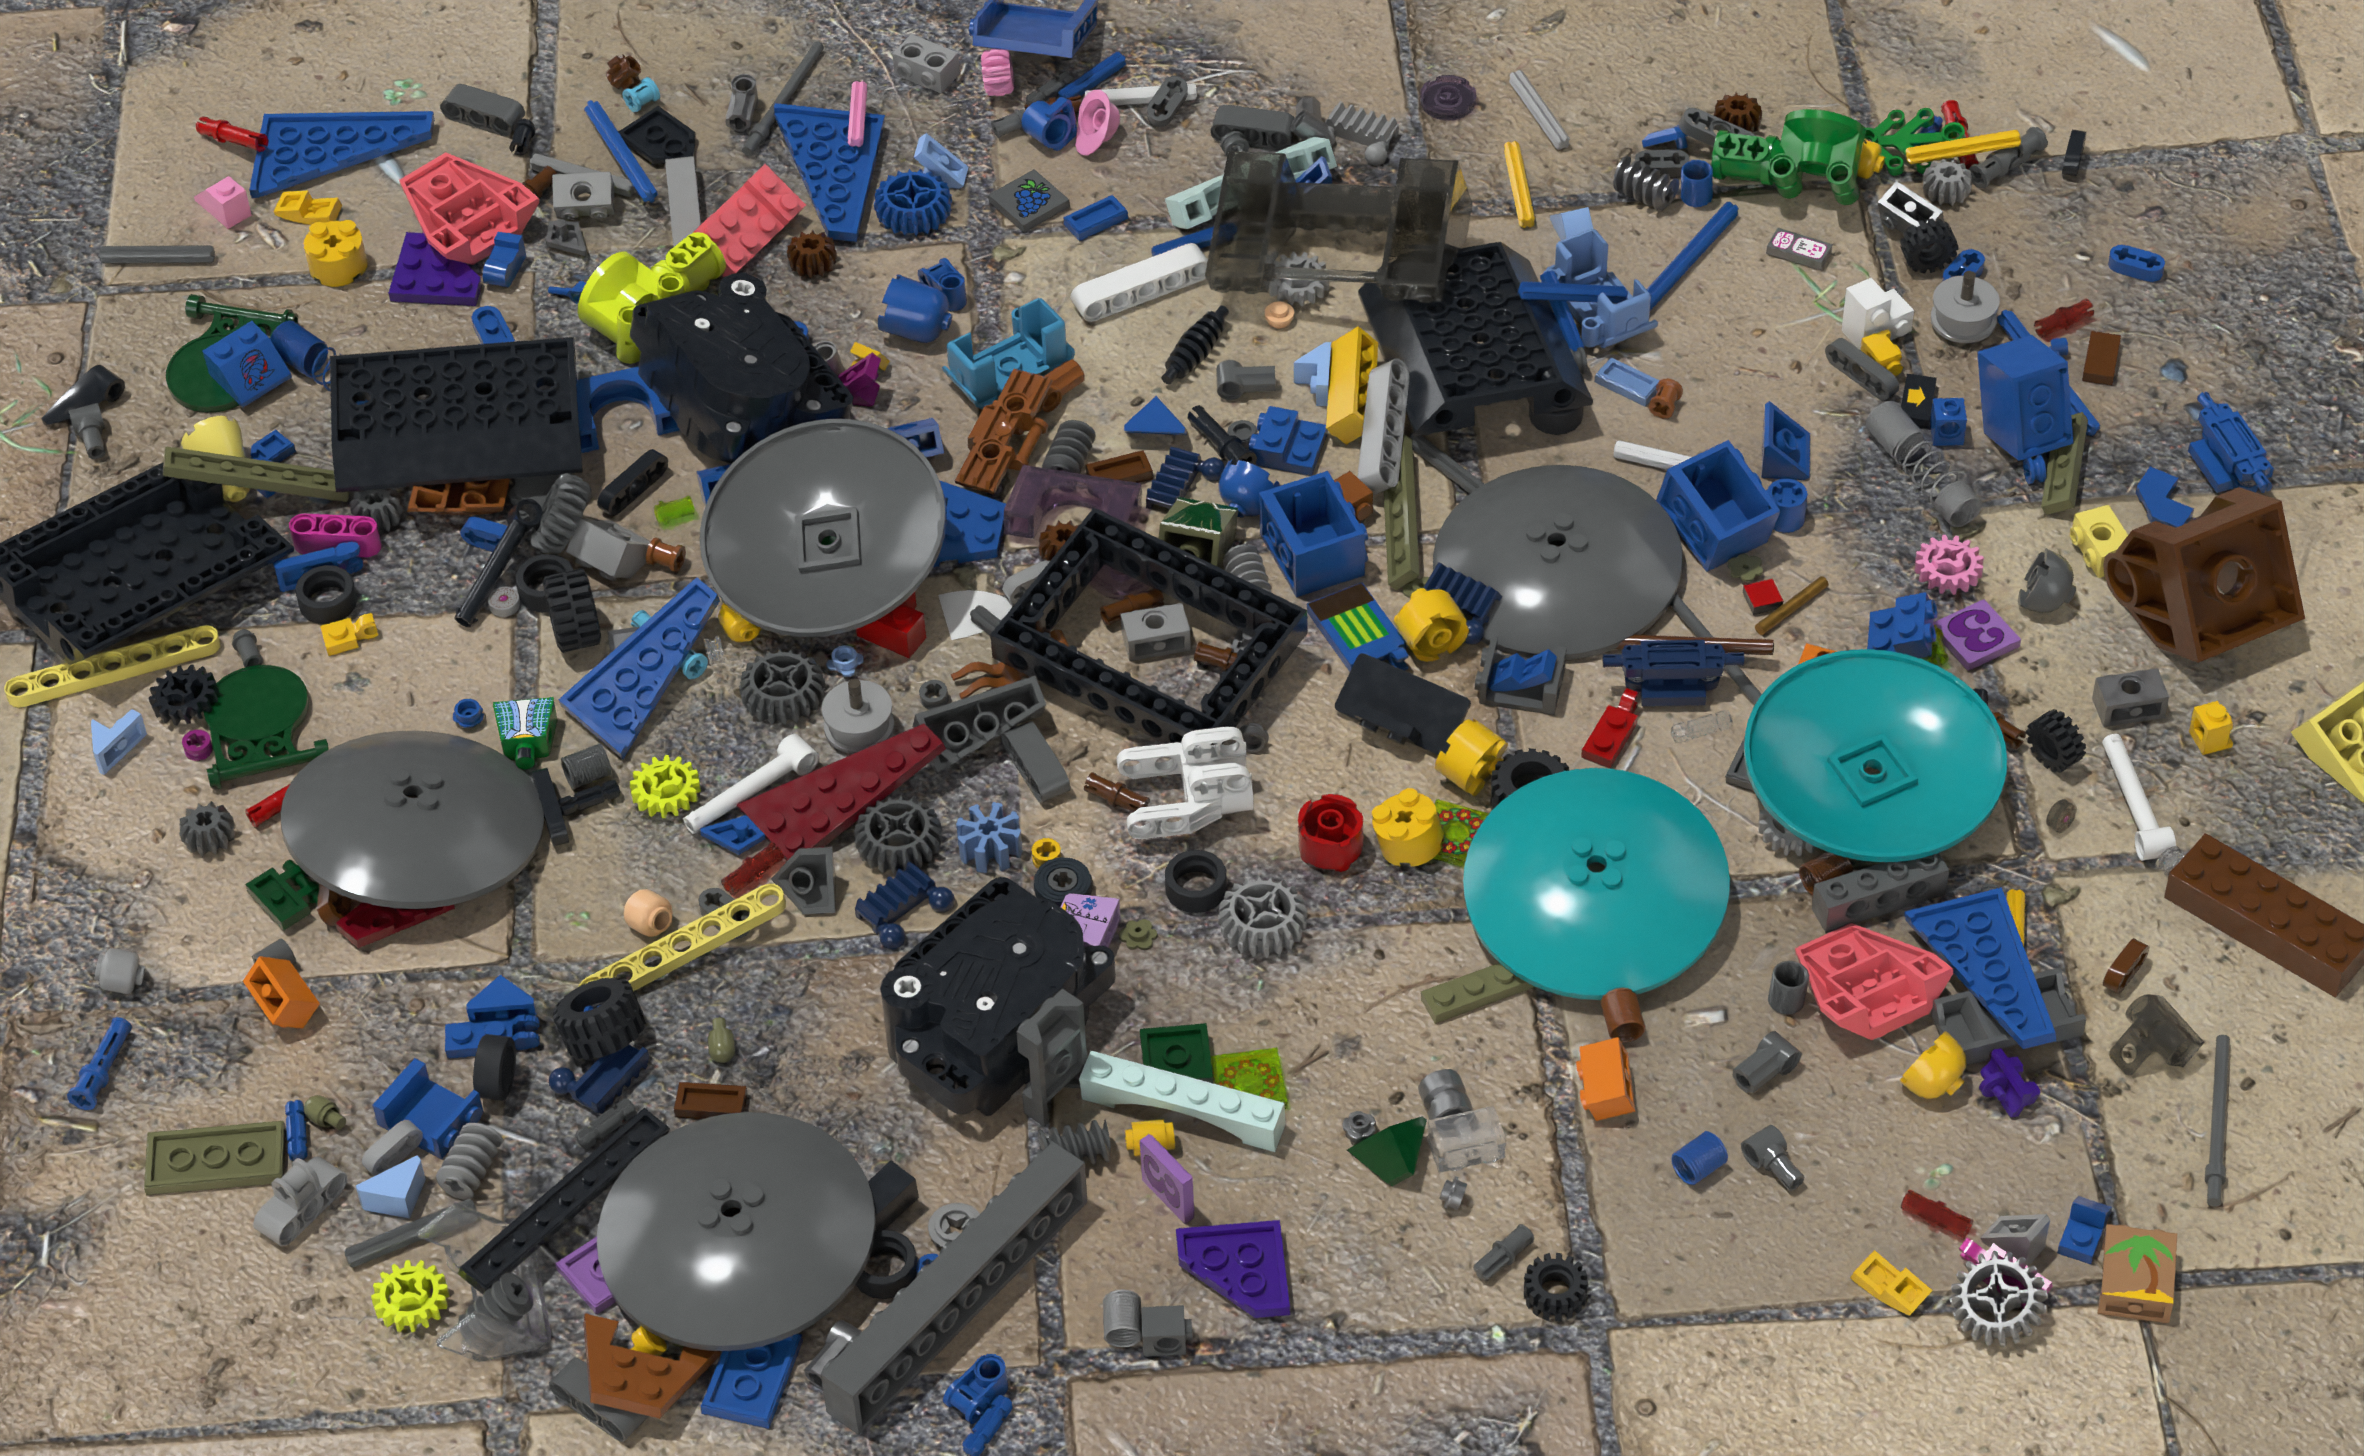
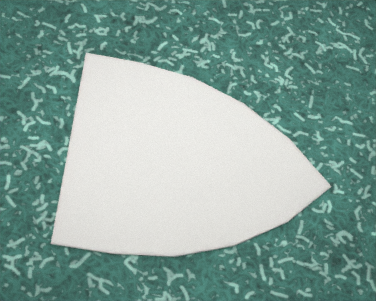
(959, 604)

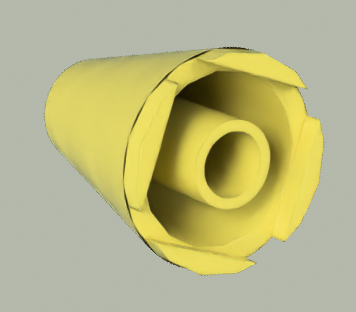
(218, 437)

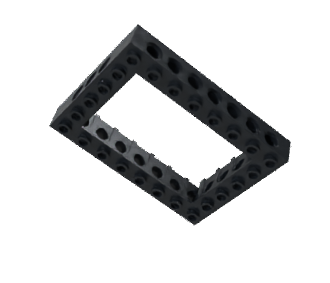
(1101, 539)

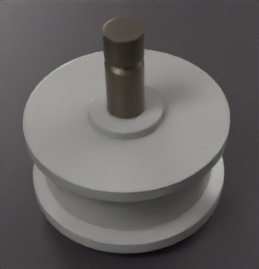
(1965, 308)
(857, 715)

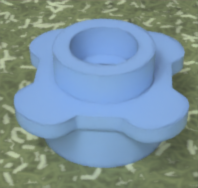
(844, 660)

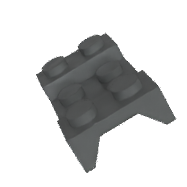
(1981, 1033)
(1055, 1049)

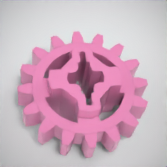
(1949, 564)

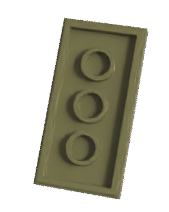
(214, 1157)

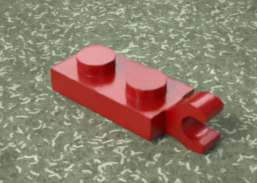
(1612, 731)

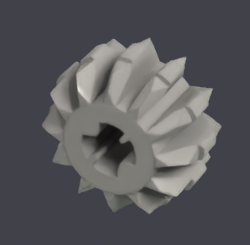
(1947, 182)

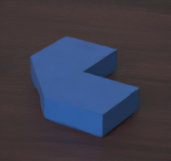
(272, 448)
(2155, 492)

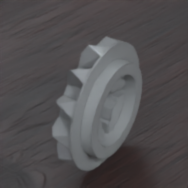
(954, 1214)

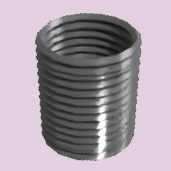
(586, 766)
(1788, 987)

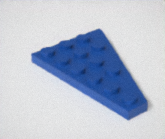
(322, 143)
(830, 168)

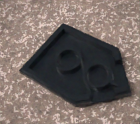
(659, 136)

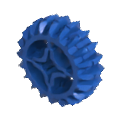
(930, 199)

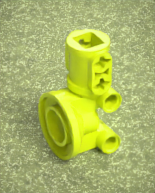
(625, 283)

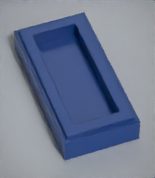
(1095, 217)

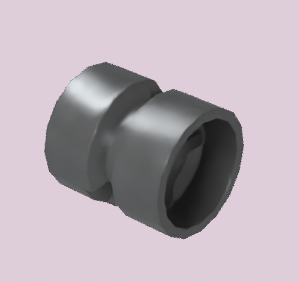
(1444, 1094)

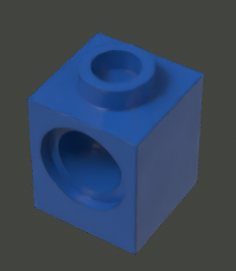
(1948, 421)

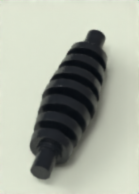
(1195, 345)

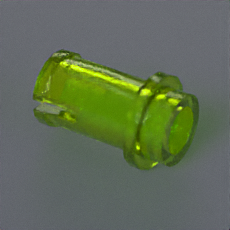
(673, 509)
(1938, 648)

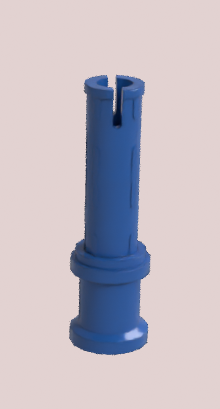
(117, 1034)

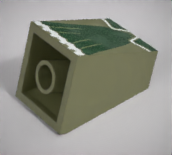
(1200, 529)

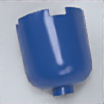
(914, 310)

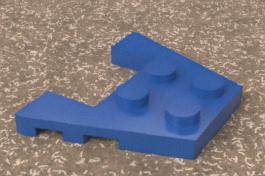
(972, 526)

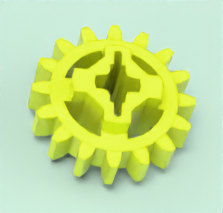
(665, 786)
(410, 1296)

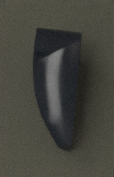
(91, 388)

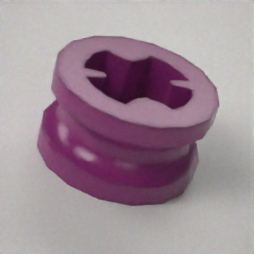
(197, 753)

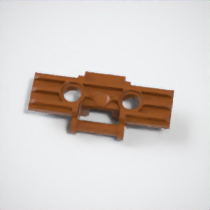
(996, 428)

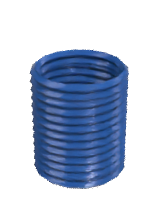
(1696, 183)
(1699, 1158)

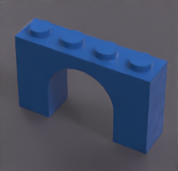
(615, 387)

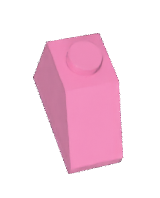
(225, 202)

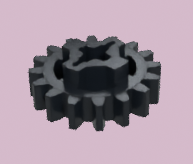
(183, 694)

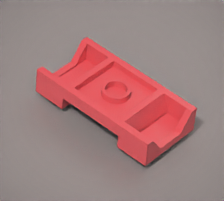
(751, 218)

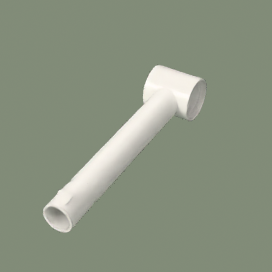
(792, 755)
(2150, 839)

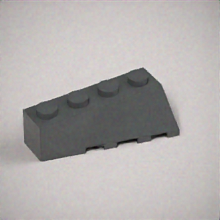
(981, 718)

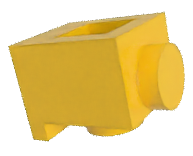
(1883, 351)
(2211, 727)

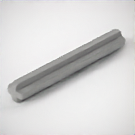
(1539, 110)
(621, 185)

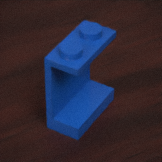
(428, 1106)

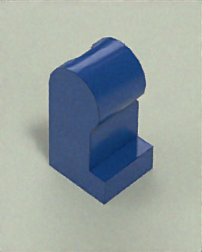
(504, 259)

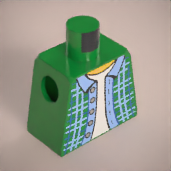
(526, 729)

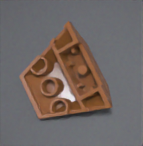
(460, 498)

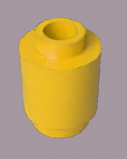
(1158, 1129)

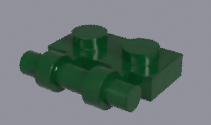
(279, 899)

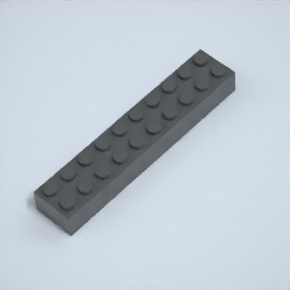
(954, 1287)

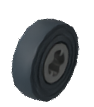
(1062, 870)

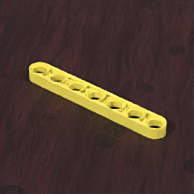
(100, 676)
(694, 934)

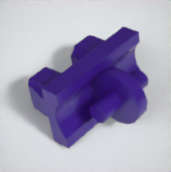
(2004, 1081)

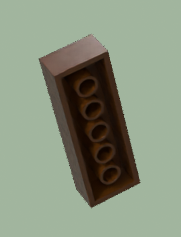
(2268, 914)

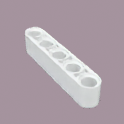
(1140, 282)

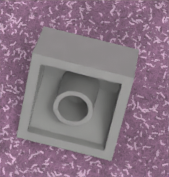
(608, 548)

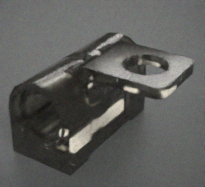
(2156, 1029)

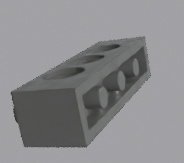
(1878, 890)

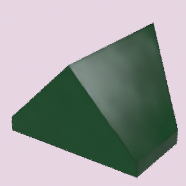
(1393, 1151)

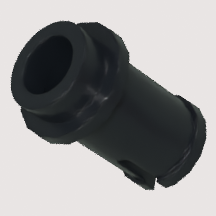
(523, 132)

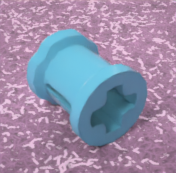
(641, 94)

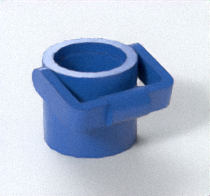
(1049, 124)
(1792, 502)

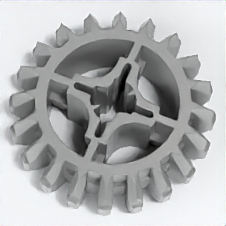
(1266, 925)
(1984, 1298)

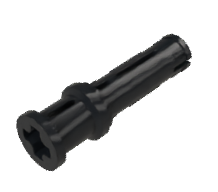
(1228, 446)

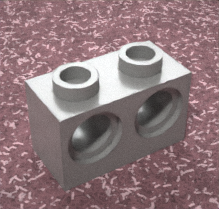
(926, 63)

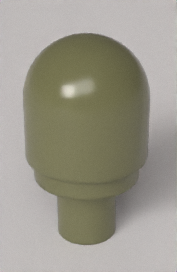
(721, 1041)
(323, 1112)

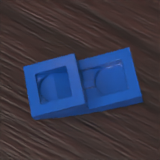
(1518, 673)

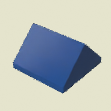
(1784, 446)

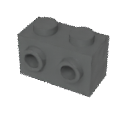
(1903, 208)

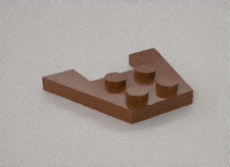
(635, 1378)

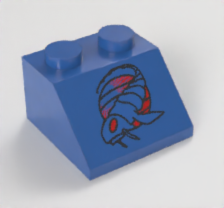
(246, 364)

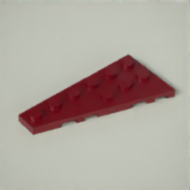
(830, 799)

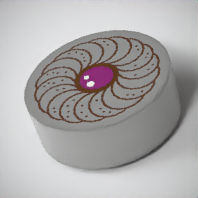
(504, 601)

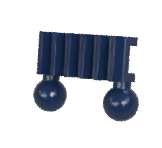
(1178, 475)
(1469, 595)
(897, 899)
(603, 1078)

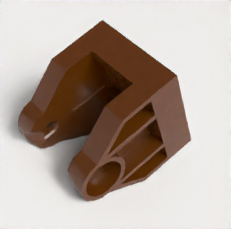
(2173, 574)

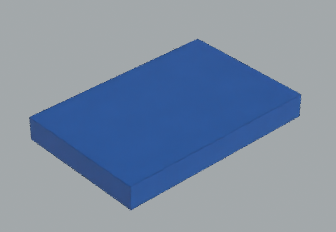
(751, 1382)

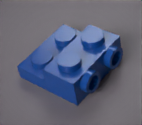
(1287, 442)
(1905, 627)

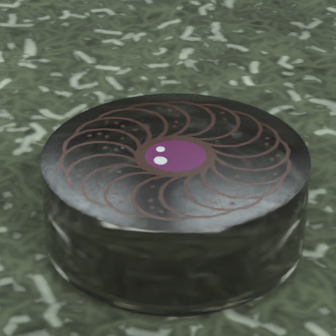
(2061, 815)

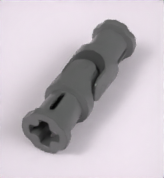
(2000, 161)

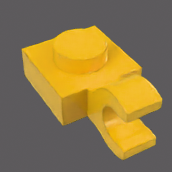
(343, 635)

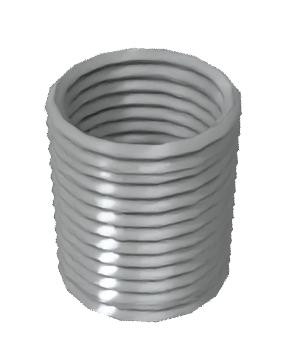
(1122, 1318)

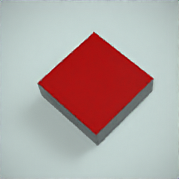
(1762, 596)

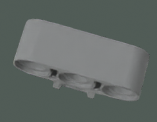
(299, 1199)

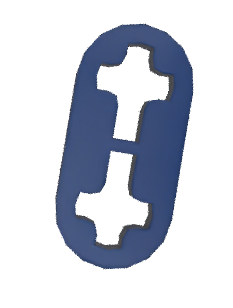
(1967, 257)
(2136, 263)
(482, 533)

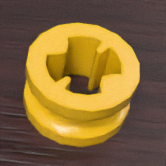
(1045, 845)

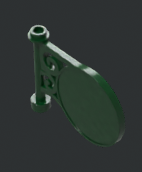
(187, 370)
(261, 710)

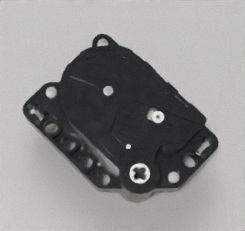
(733, 367)
(971, 985)

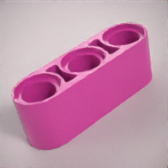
(325, 531)

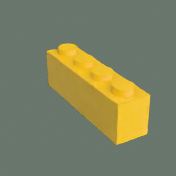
(1350, 366)

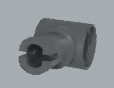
(89, 427)
(1768, 1150)

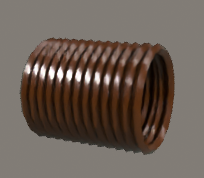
(1823, 868)

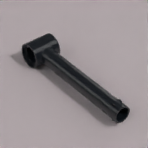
(498, 560)

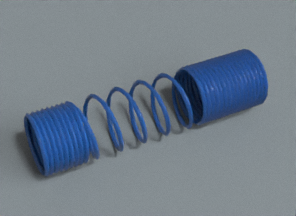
(303, 350)

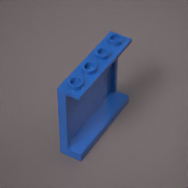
(1033, 28)

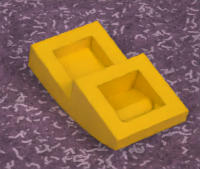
(301, 208)
(1886, 1283)

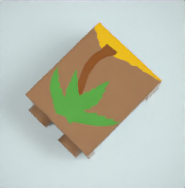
(2138, 1273)

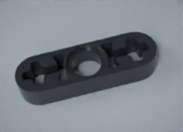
(632, 482)
(551, 808)

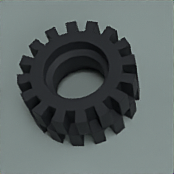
(1924, 235)
(2056, 741)
(1552, 1303)

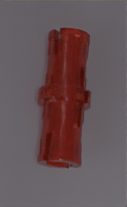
(2064, 318)
(752, 869)
(1936, 1214)

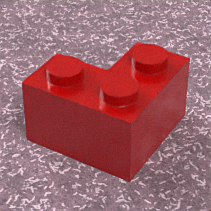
(899, 630)

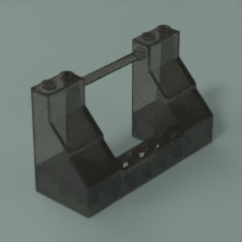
(1264, 205)

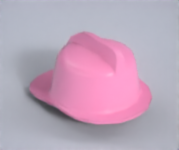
(1096, 122)

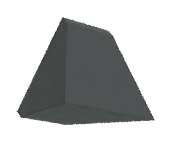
(809, 880)

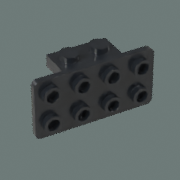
(1401, 704)

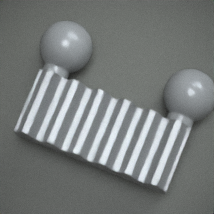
(1362, 129)

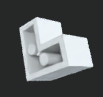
(1873, 310)

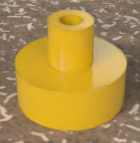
(648, 1342)

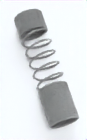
(1903, 439)

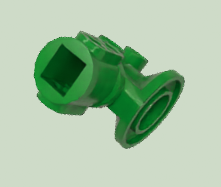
(1810, 143)

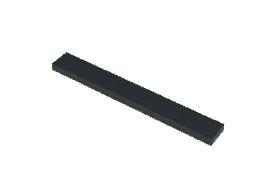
(562, 1202)

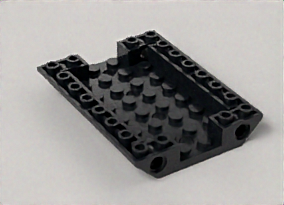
(1442, 352)
(455, 430)
(123, 541)

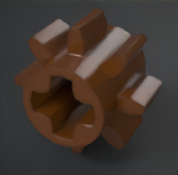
(623, 72)

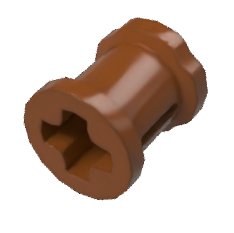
(1664, 401)
(665, 554)

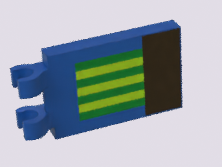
(1358, 625)

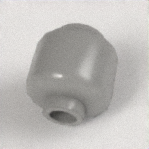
(119, 971)

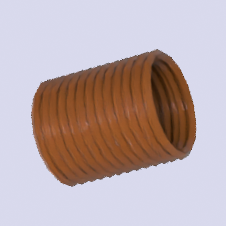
(1623, 1015)

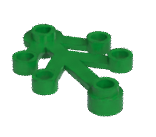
(1906, 138)

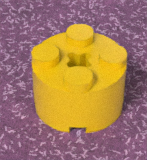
(335, 252)
(1431, 624)
(1471, 755)
(1408, 828)

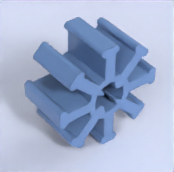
(989, 837)

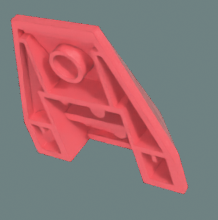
(466, 206)
(1872, 979)

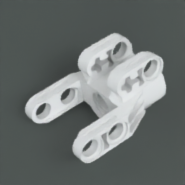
(1212, 780)

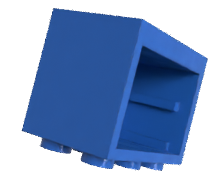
(2025, 397)
(1718, 505)
(1313, 533)

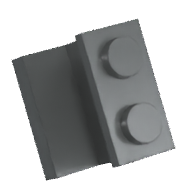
(1537, 699)

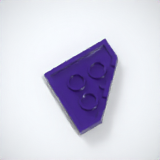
(430, 278)
(1239, 1263)

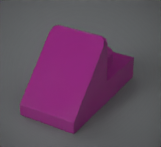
(861, 380)

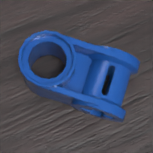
(948, 280)
(974, 1391)

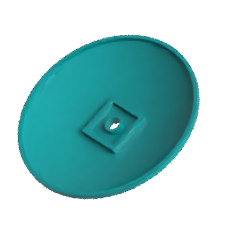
(1882, 711)
(1588, 929)

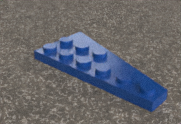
(630, 681)
(1988, 957)

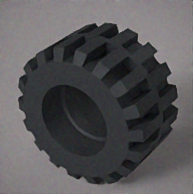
(572, 610)
(1520, 770)
(603, 1028)

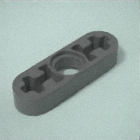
(1702, 120)
(1850, 361)

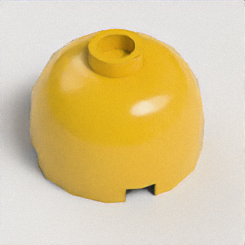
(1937, 1069)

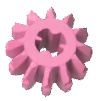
(997, 72)

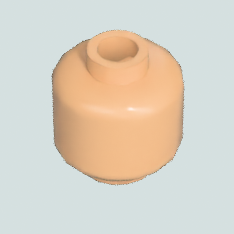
(648, 913)

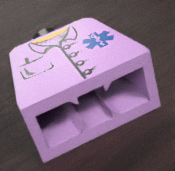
(1096, 916)

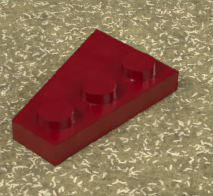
(372, 922)

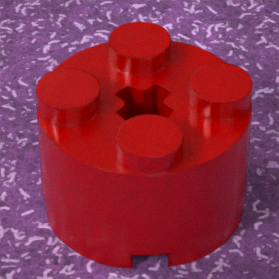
(1330, 832)

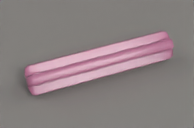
(857, 114)

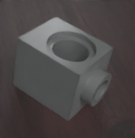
(1165, 1330)

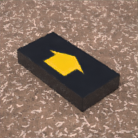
(1918, 398)

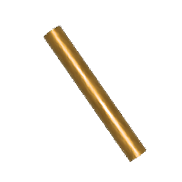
(1791, 605)

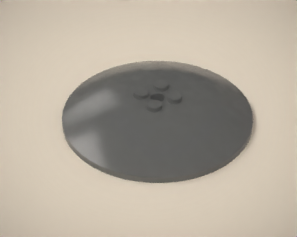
(816, 483)
(1589, 593)
(370, 842)
(745, 1276)

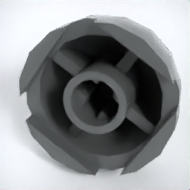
(2048, 583)

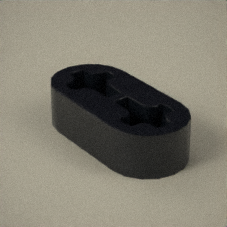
(2074, 152)

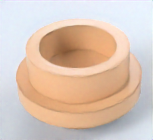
(1279, 314)

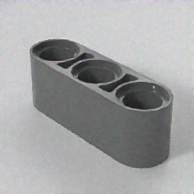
(482, 109)
(1259, 126)
(1036, 761)
(572, 1389)

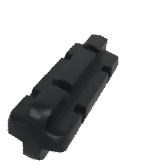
(589, 797)

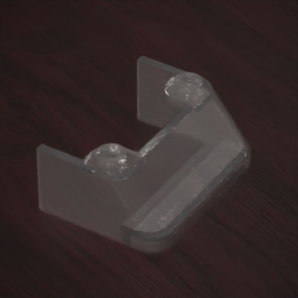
(478, 1335)

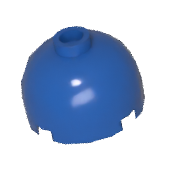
(1241, 486)

